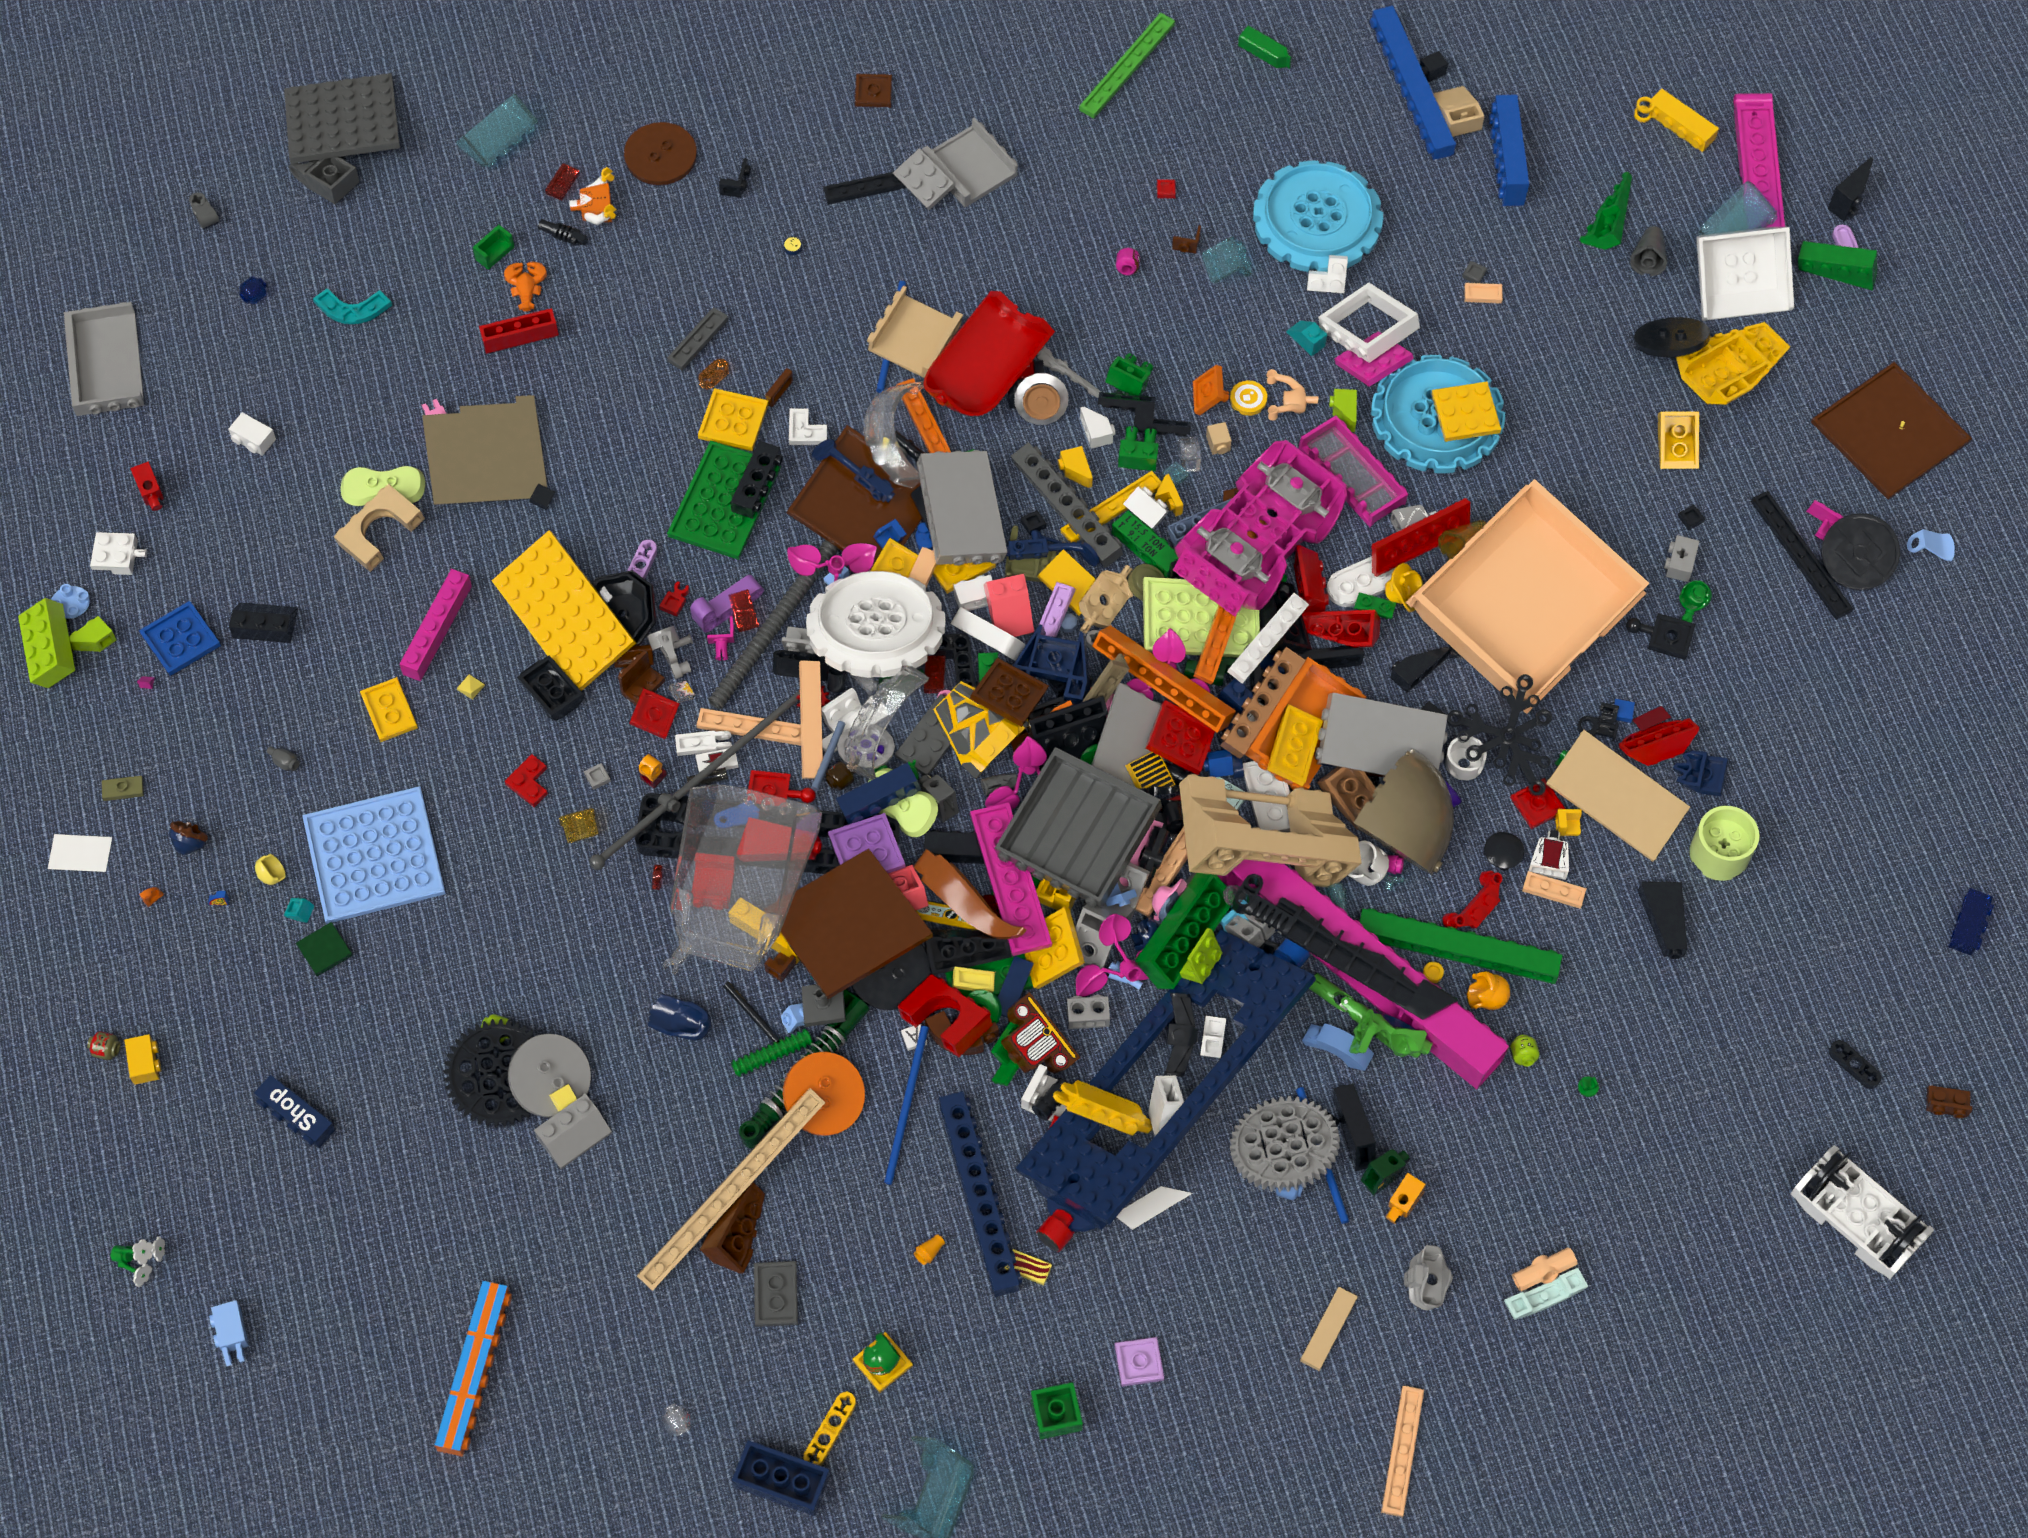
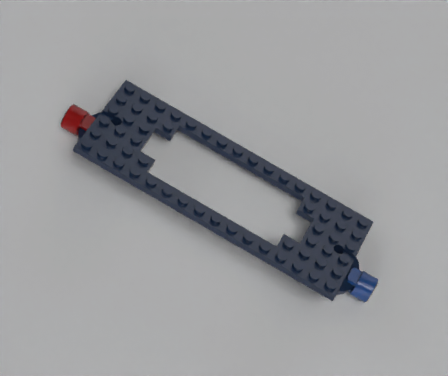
(1090, 1185)

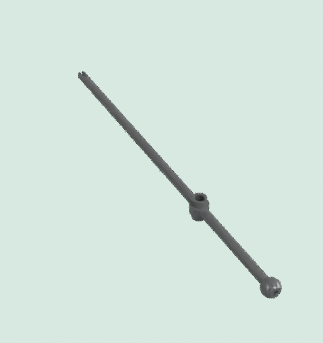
(670, 802)

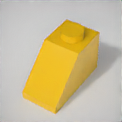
(1075, 466)

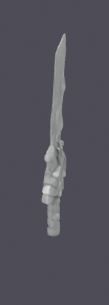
(1062, 367)

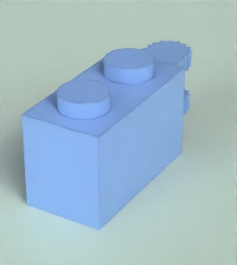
(230, 1330)

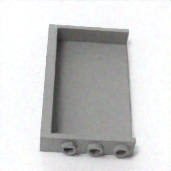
(103, 359)
(961, 507)
(1125, 732)
(1377, 734)

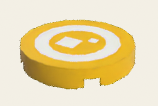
(1248, 397)

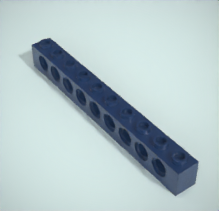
(1000, 1283)

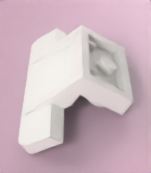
(842, 708)

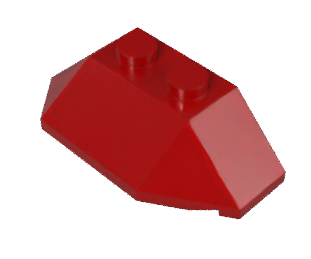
(1660, 741)

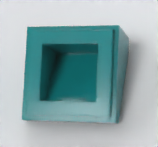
(299, 909)

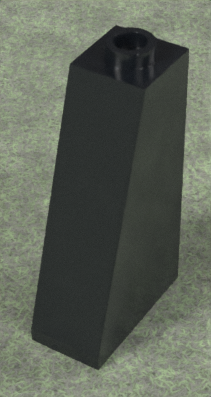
(1666, 915)
(1355, 1126)

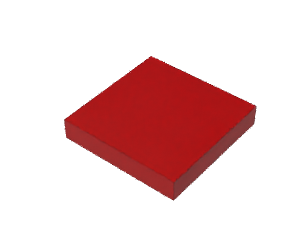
(654, 713)
(1537, 809)

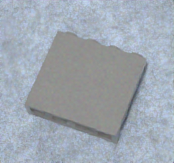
(973, 163)

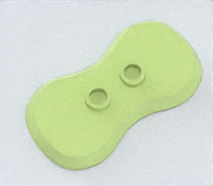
(363, 484)
(913, 813)

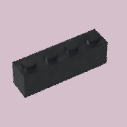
(954, 846)

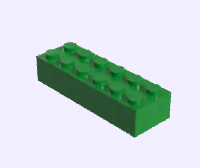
(1196, 910)

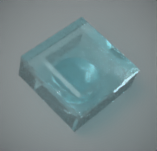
(1177, 473)

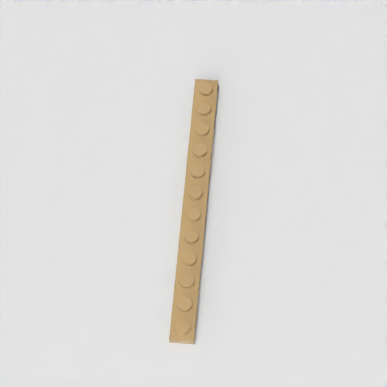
(730, 1189)

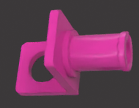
(721, 641)

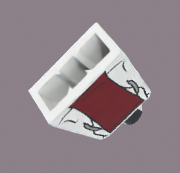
(1551, 857)

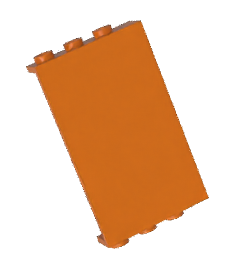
(1308, 693)

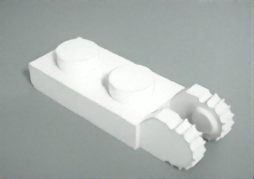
(701, 742)

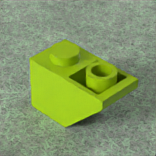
(92, 637)

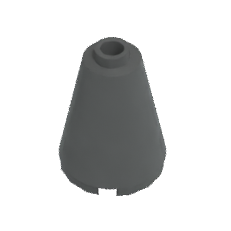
(1650, 253)

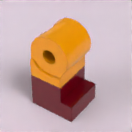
(651, 771)

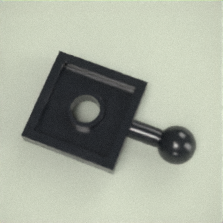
(1659, 641)

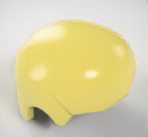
(269, 870)

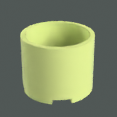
(1729, 829)

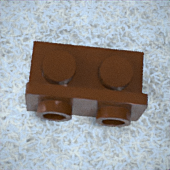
(1948, 1101)

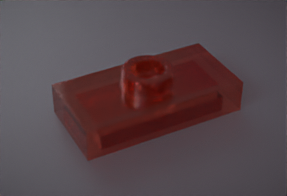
(562, 181)
(743, 610)
(935, 670)

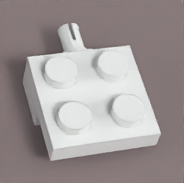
(116, 552)

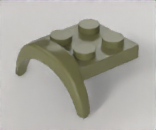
(1028, 567)

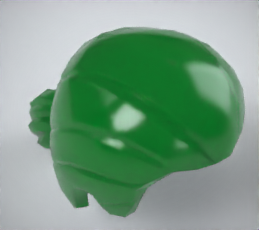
(1694, 597)

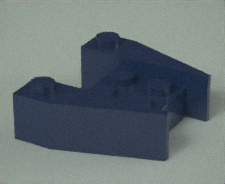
(1057, 661)

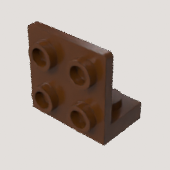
(639, 676)

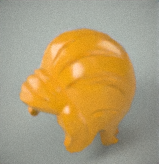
(1488, 991)

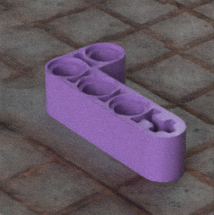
(719, 609)

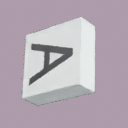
(910, 1037)

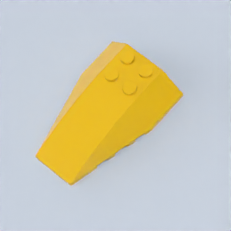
(1732, 363)

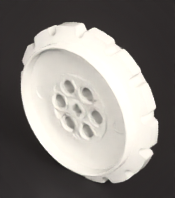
(875, 624)

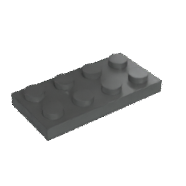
(926, 742)

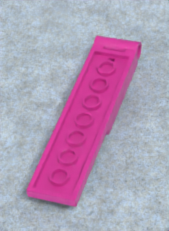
(1759, 147)

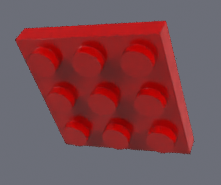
(1180, 738)

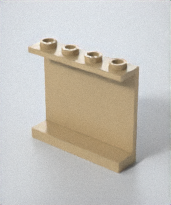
(912, 333)

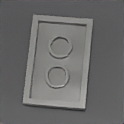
(924, 179)

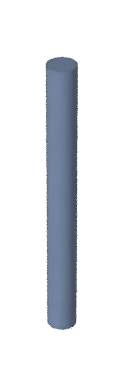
(828, 755)

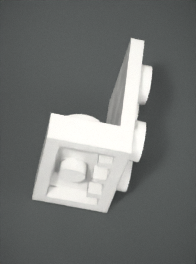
(1038, 1087)

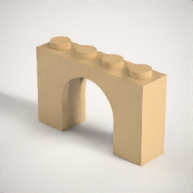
(385, 504)

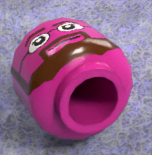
(1127, 261)

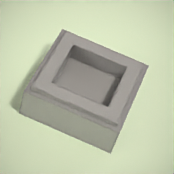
(597, 776)

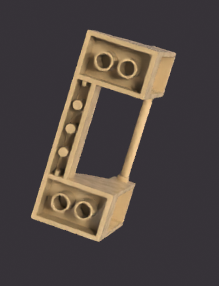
(1222, 839)

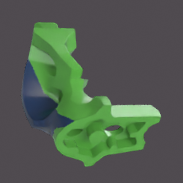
(1392, 1032)

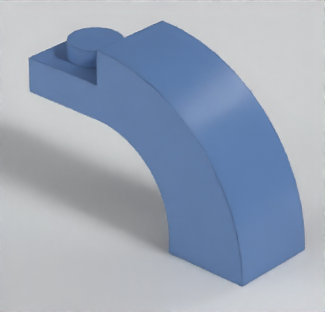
(1338, 1043)

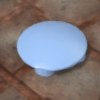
(74, 600)

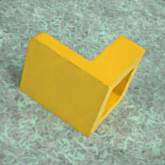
(1568, 822)

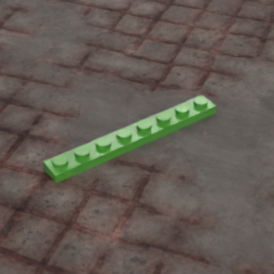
(1127, 65)

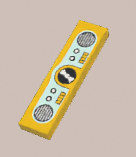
(942, 914)

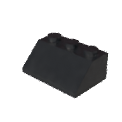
(263, 622)

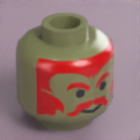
(104, 1045)

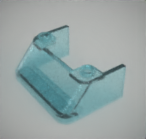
(942, 1492)

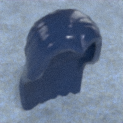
(679, 1018)

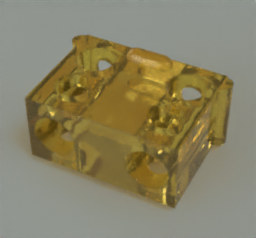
(579, 825)

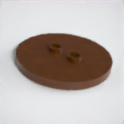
(660, 153)

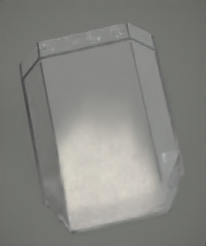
(739, 871)

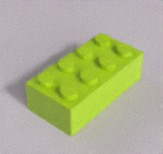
(46, 643)

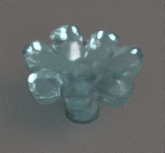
(1391, 879)

